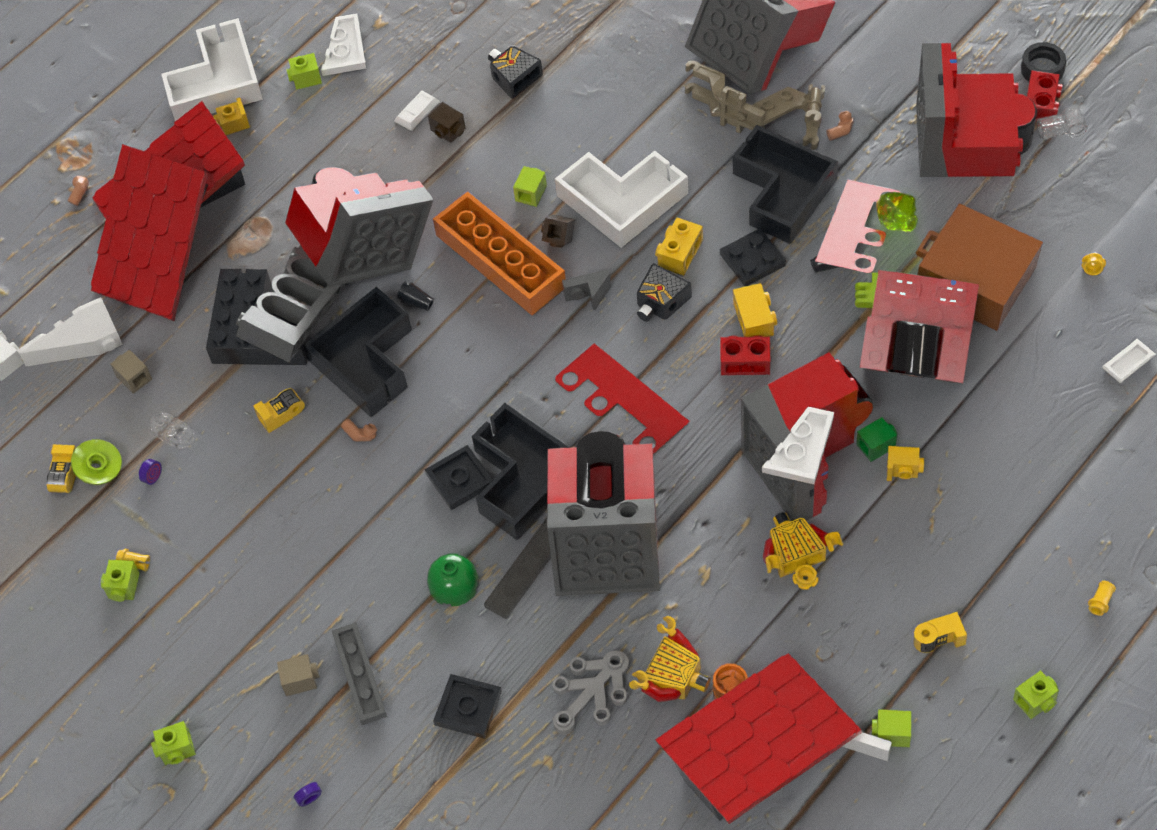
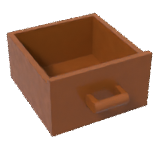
(982, 253)

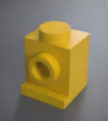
(232, 117)
(904, 462)

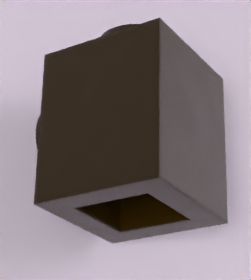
(446, 122)
(557, 230)

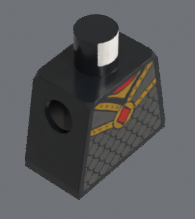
(514, 69)
(661, 293)

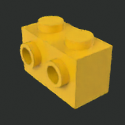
(679, 246)
(753, 311)

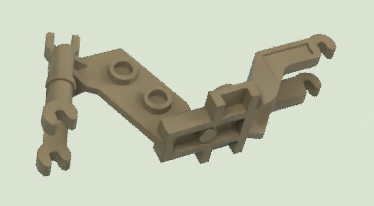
(735, 111)

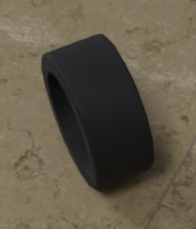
(1043, 50)

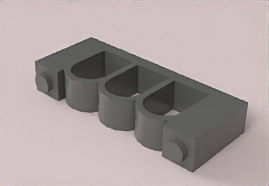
(276, 335)

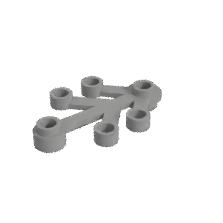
(592, 687)

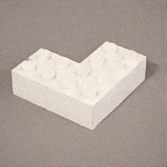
(220, 78)
(621, 204)

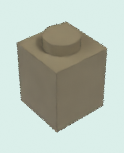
(131, 371)
(298, 675)

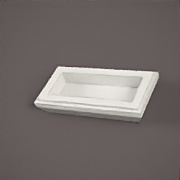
(416, 110)
(1128, 361)

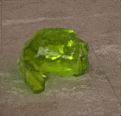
(897, 211)

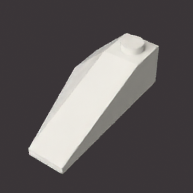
(82, 335)

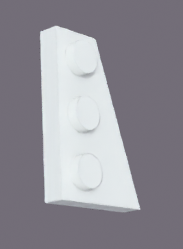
(345, 47)
(803, 448)

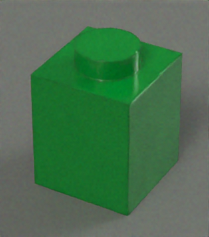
(876, 438)

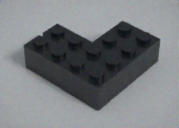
(791, 180)
(235, 295)
(353, 348)
(521, 453)

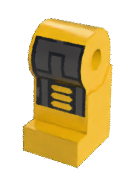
(279, 409)
(61, 476)
(939, 632)

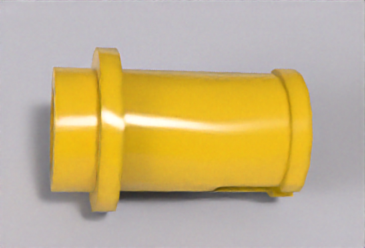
(130, 556)
(1099, 603)

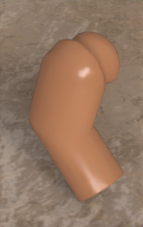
(844, 126)
(81, 185)
(357, 434)

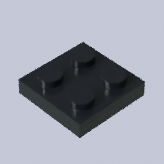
(752, 257)
(458, 477)
(467, 706)

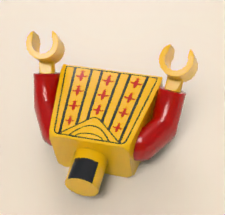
(796, 544)
(672, 669)

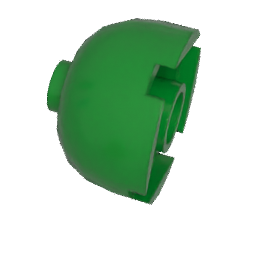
(452, 580)

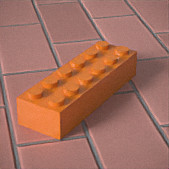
(499, 253)

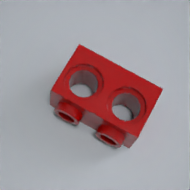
(1043, 91)
(745, 360)

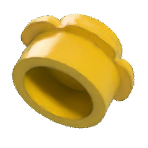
(1093, 264)
(808, 571)

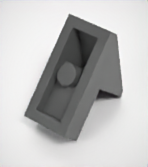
(592, 285)

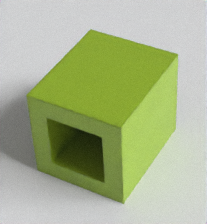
(530, 186)
(893, 726)

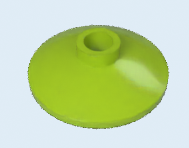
(96, 452)

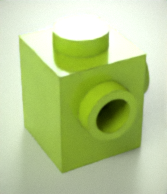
(304, 71)
(120, 580)
(1036, 694)
(173, 743)

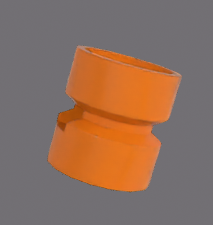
(727, 678)

